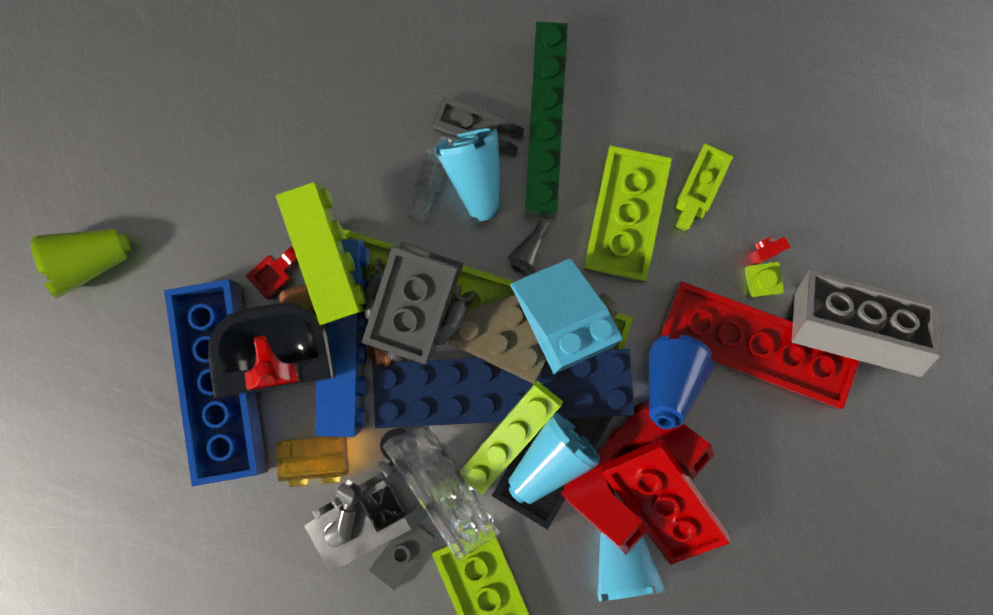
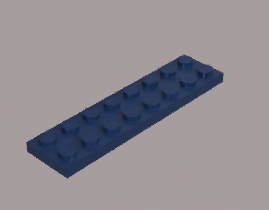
(483, 393)

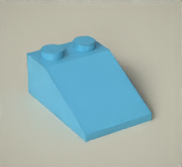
(565, 315)

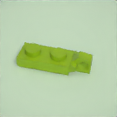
(702, 185)

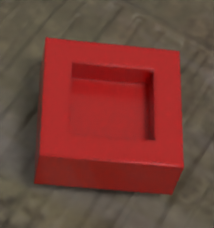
(768, 248)

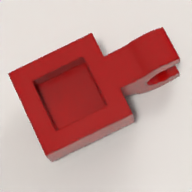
(272, 274)

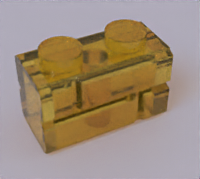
(312, 459)

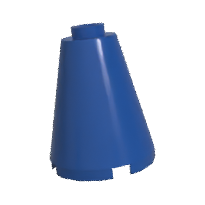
(676, 378)

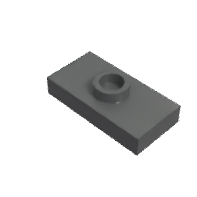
(401, 556)

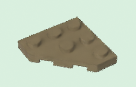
(502, 337)

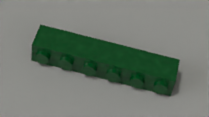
(546, 120)

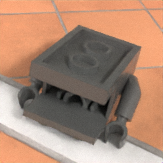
(411, 303)
(361, 518)

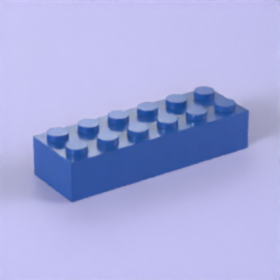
(219, 432)

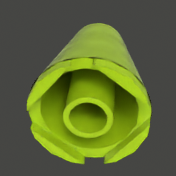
(77, 257)

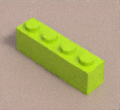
(321, 253)

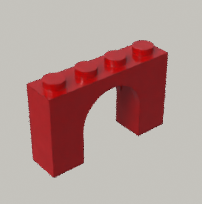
(595, 496)

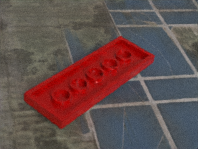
(758, 345)

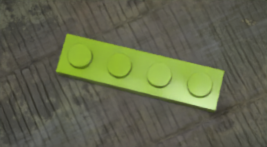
(510, 437)

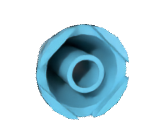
(474, 170)
(552, 461)
(628, 574)

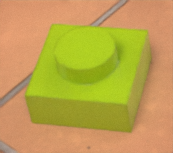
(764, 280)

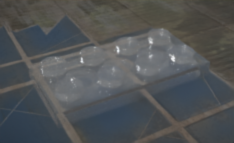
(442, 491)

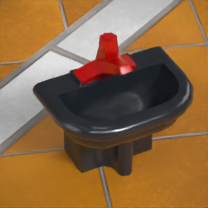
(269, 350)

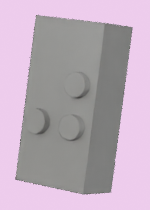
(866, 323)

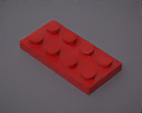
(666, 501)

